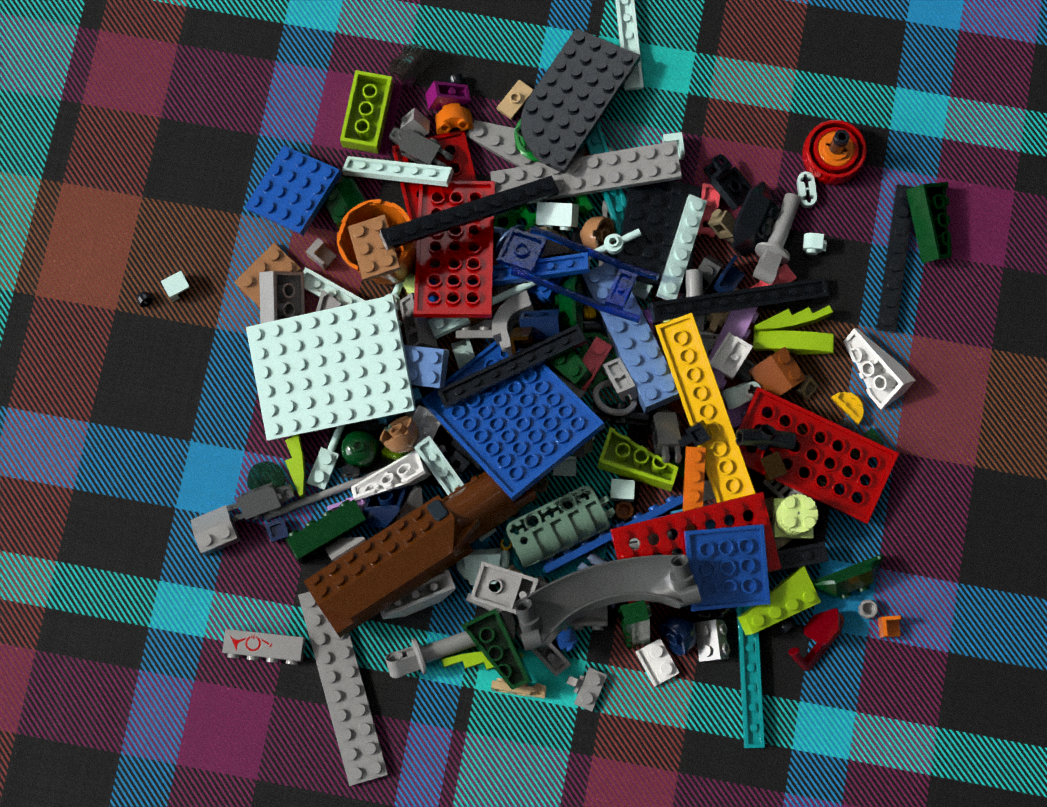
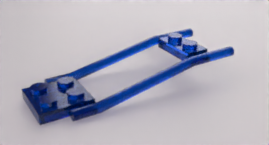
(523, 253)

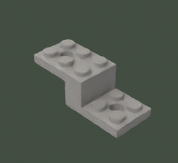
(513, 587)

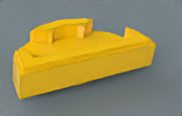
(850, 405)

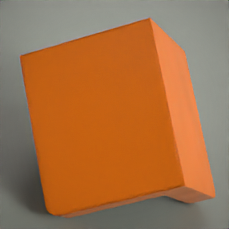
(889, 626)

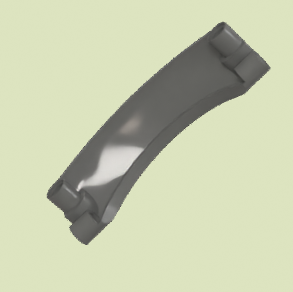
(561, 602)

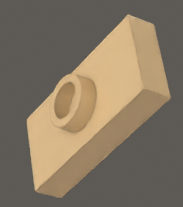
(514, 99)

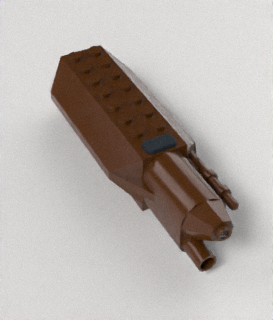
(410, 552)

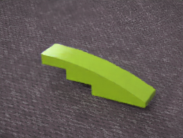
(787, 321)
(795, 341)
(296, 464)
(469, 660)

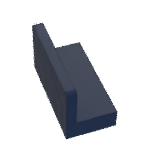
(729, 278)
(544, 322)

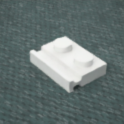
(730, 355)
(426, 423)
(657, 662)

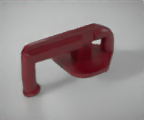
(822, 629)

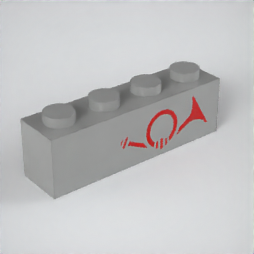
(264, 646)

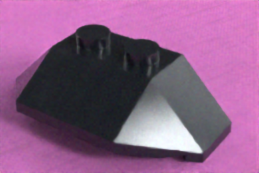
(755, 219)

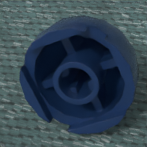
(680, 634)

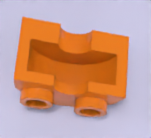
(453, 116)

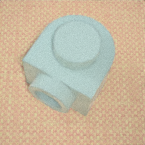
(814, 243)

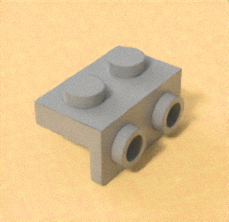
(712, 640)

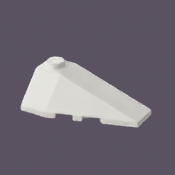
(881, 373)
(399, 474)

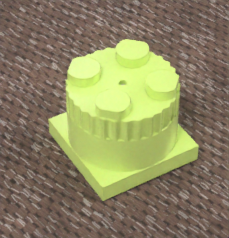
(794, 517)

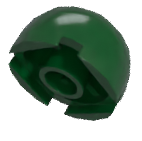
(360, 448)

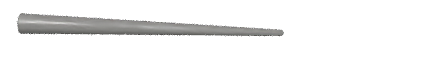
(323, 494)

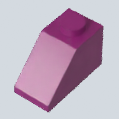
(444, 93)

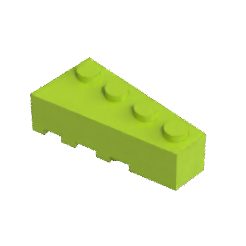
(635, 462)
(786, 599)

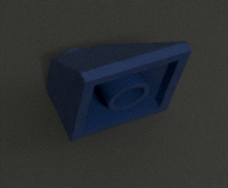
(382, 508)

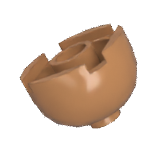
(596, 230)
(401, 436)

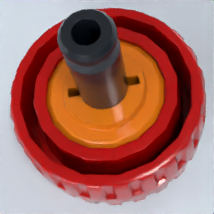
(834, 152)

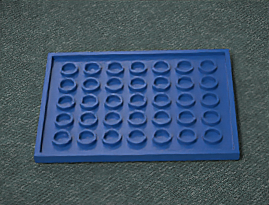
(518, 426)

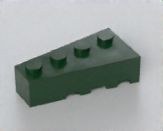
(570, 367)
(325, 530)
(635, 623)
(498, 646)

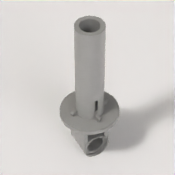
(773, 252)
(694, 287)
(417, 656)

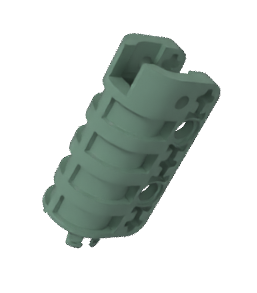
(562, 529)

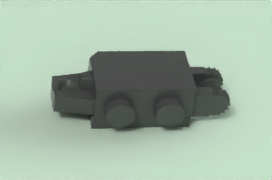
(419, 148)
(666, 433)
(261, 500)

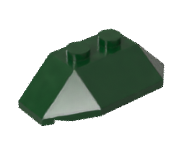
(342, 199)
(570, 310)
(849, 579)

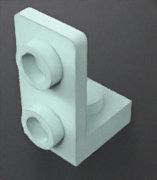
(463, 352)

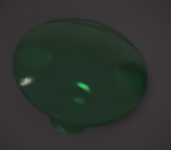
(265, 473)

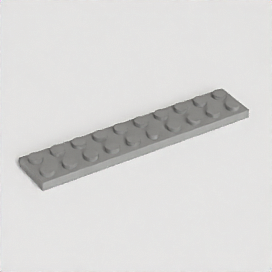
(600, 171)
(344, 696)

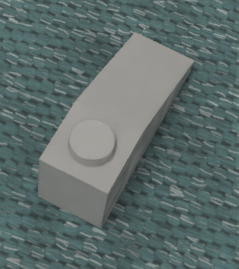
(416, 329)
(550, 656)

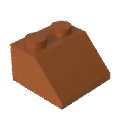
(777, 373)

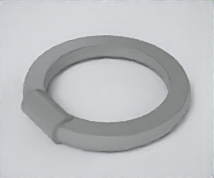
(607, 383)

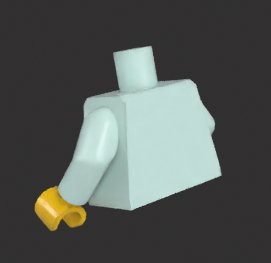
(470, 565)

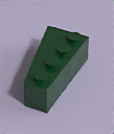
(930, 220)

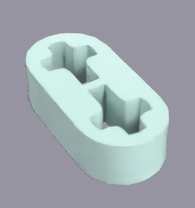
(811, 189)

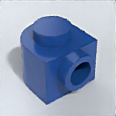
(566, 640)

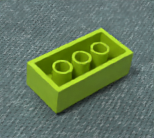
(366, 112)

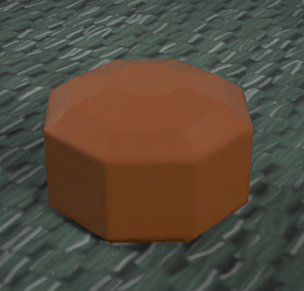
(624, 510)

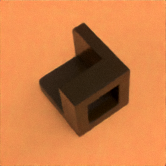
(521, 338)
(773, 466)

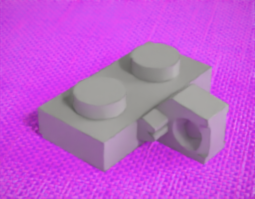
(587, 688)

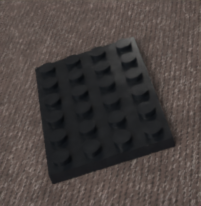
(657, 214)

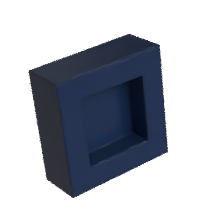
(277, 530)

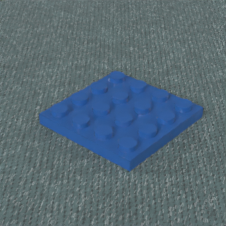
(293, 190)
(728, 566)

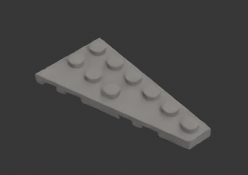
(501, 142)

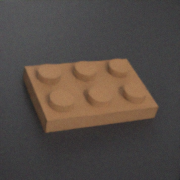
(370, 250)
(271, 260)

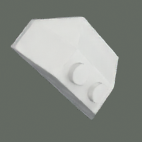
(424, 596)

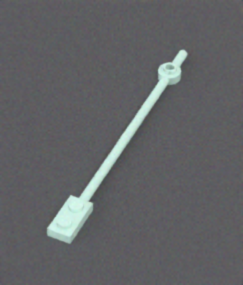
(443, 326)
(327, 457)

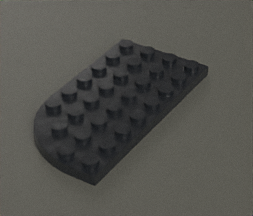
(574, 97)

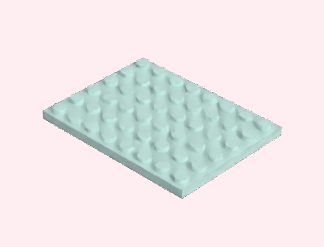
(330, 368)

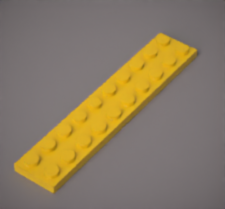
(704, 402)

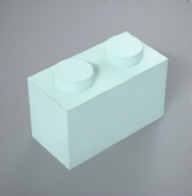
(557, 214)

